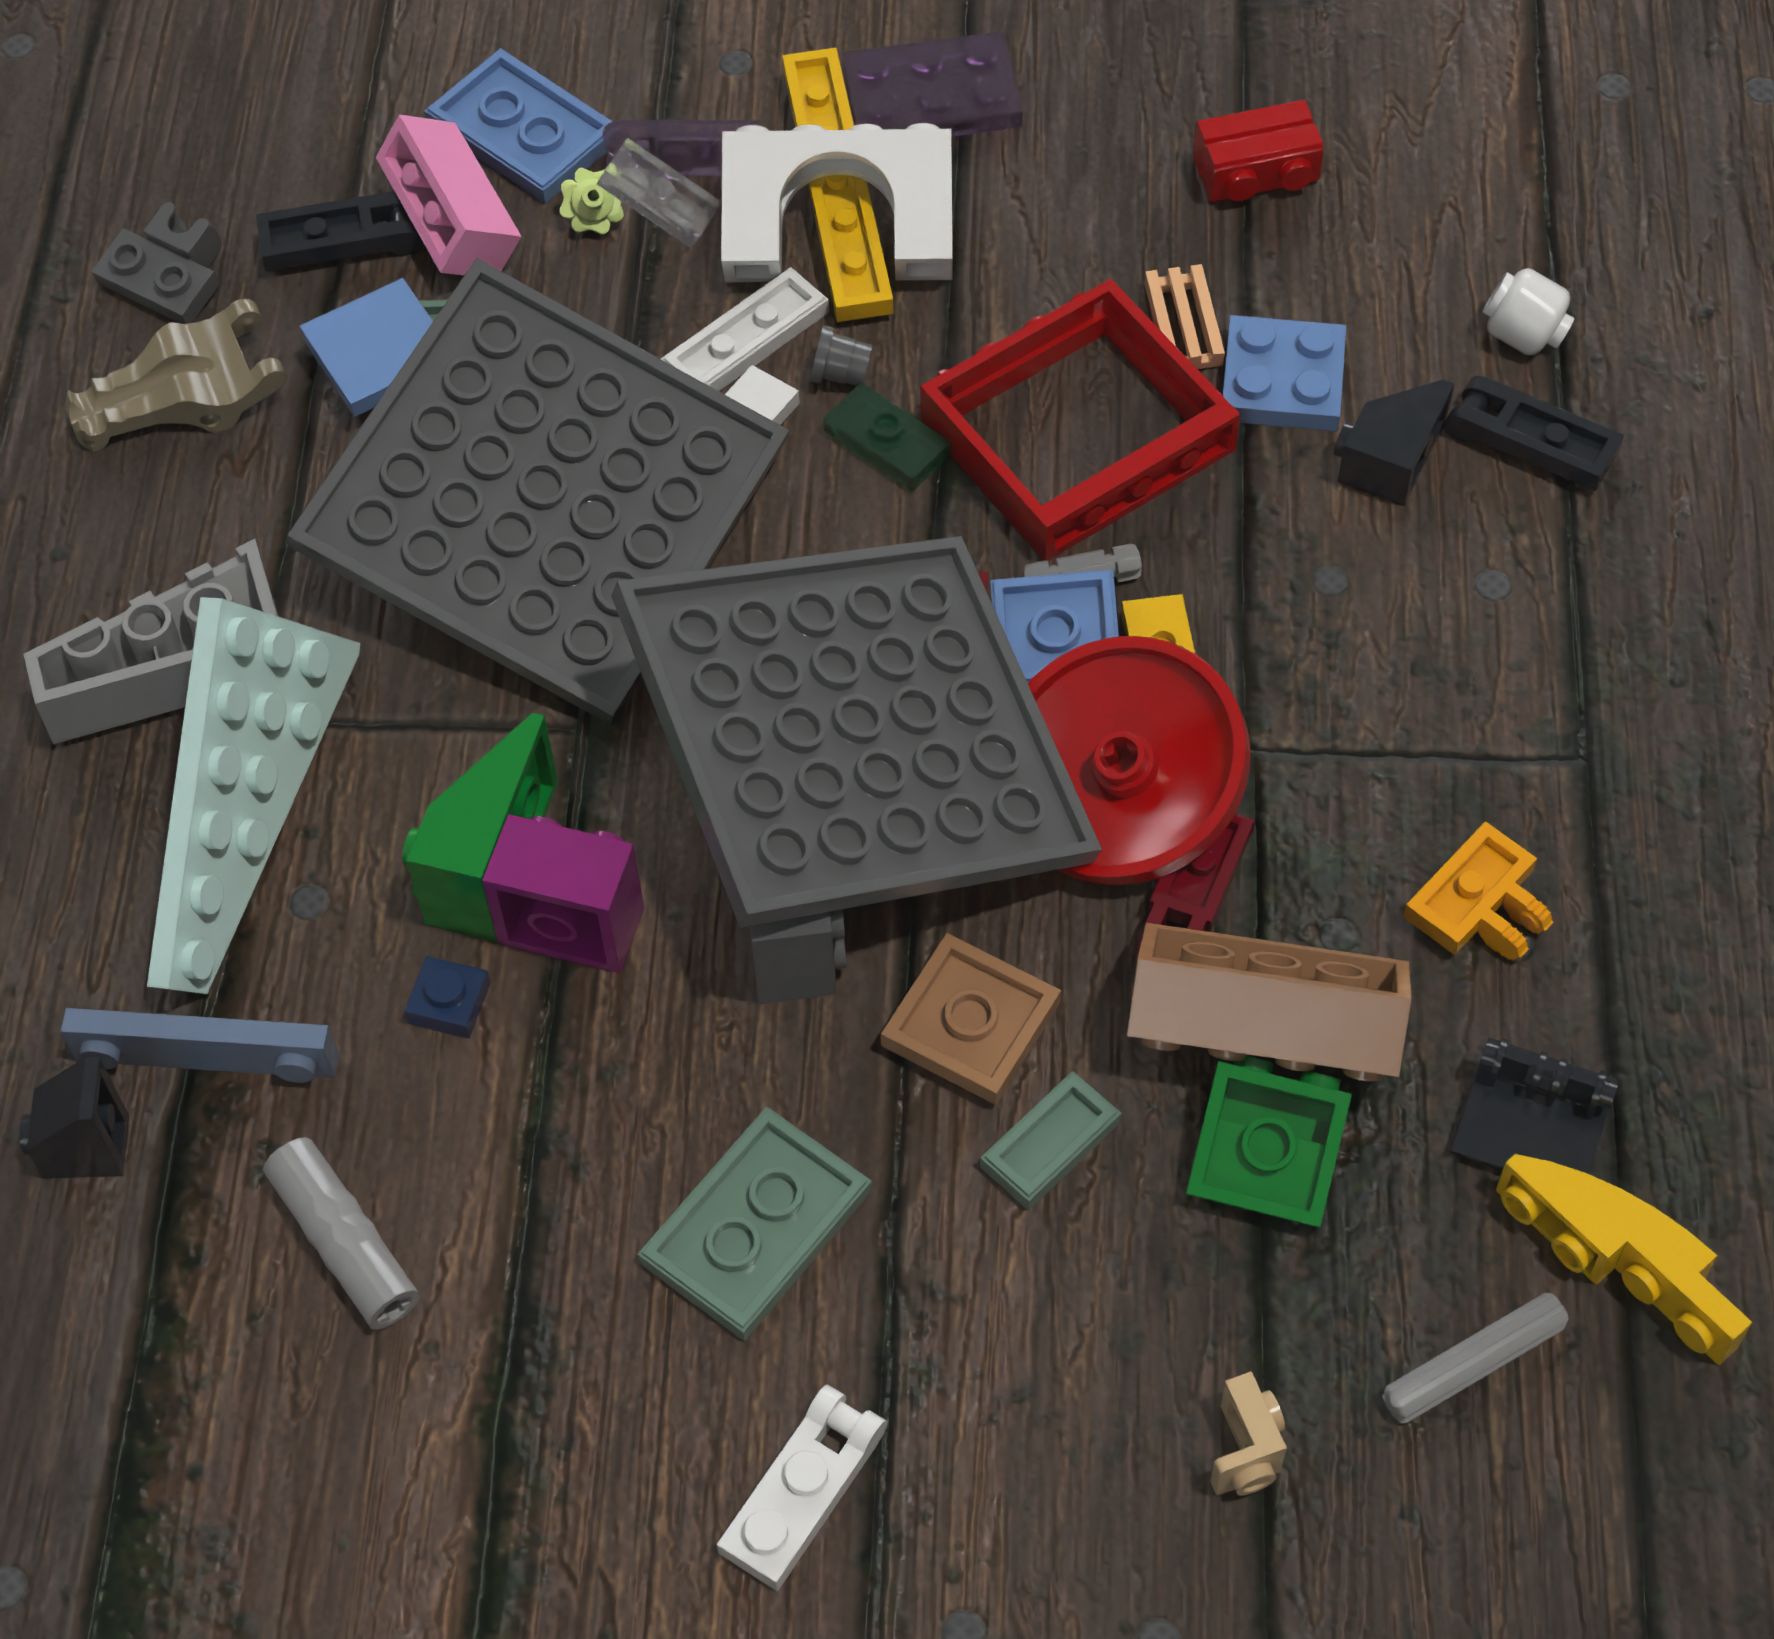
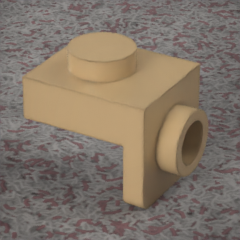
(1256, 1425)

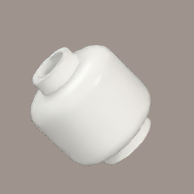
(1528, 311)

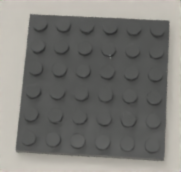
(527, 477)
(852, 728)

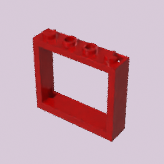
(1118, 489)

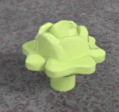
(589, 203)

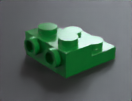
(1270, 1141)

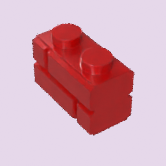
(1258, 151)

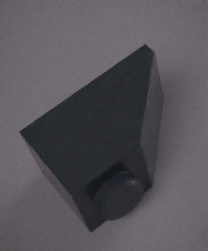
(1393, 440)
(77, 1124)

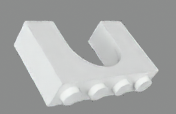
(770, 167)

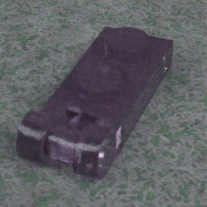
(684, 145)

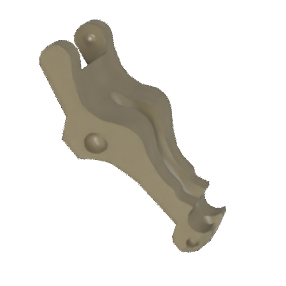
(181, 377)

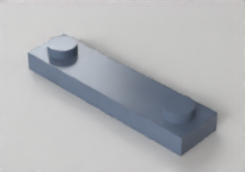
(203, 1043)

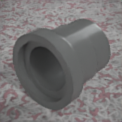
(840, 359)

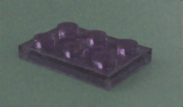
(942, 82)

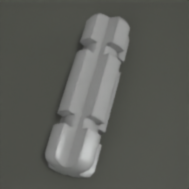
(1123, 560)

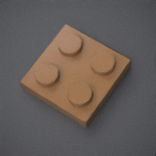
(971, 1018)

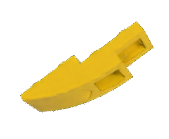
(1607, 1229)

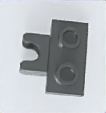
(166, 268)

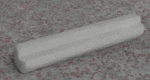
(1475, 1357)

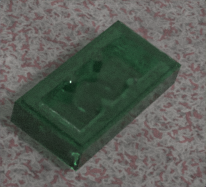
(887, 436)

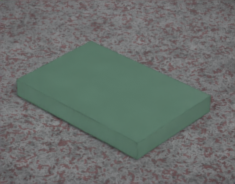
(755, 1223)

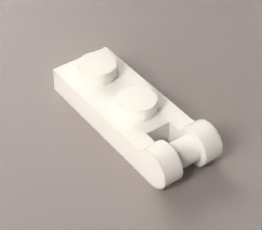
(800, 1489)

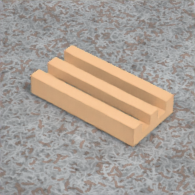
(1177, 284)

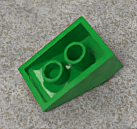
(465, 822)

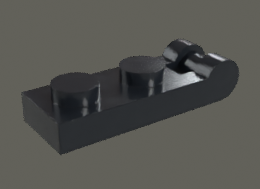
(336, 231)
(1534, 431)

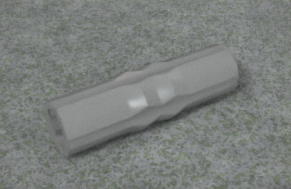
(341, 1233)

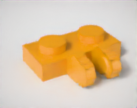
(1471, 890)

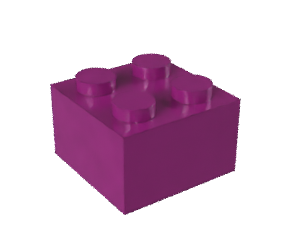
(564, 892)

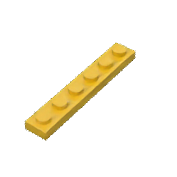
(839, 202)

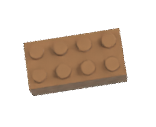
(1270, 1001)

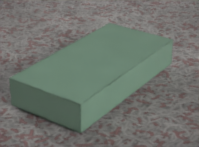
(1050, 1140)

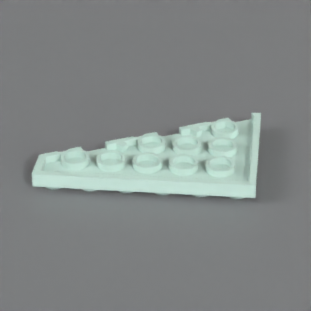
(247, 739)

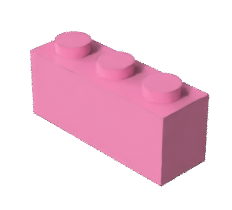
(447, 195)

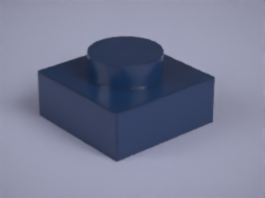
(447, 997)

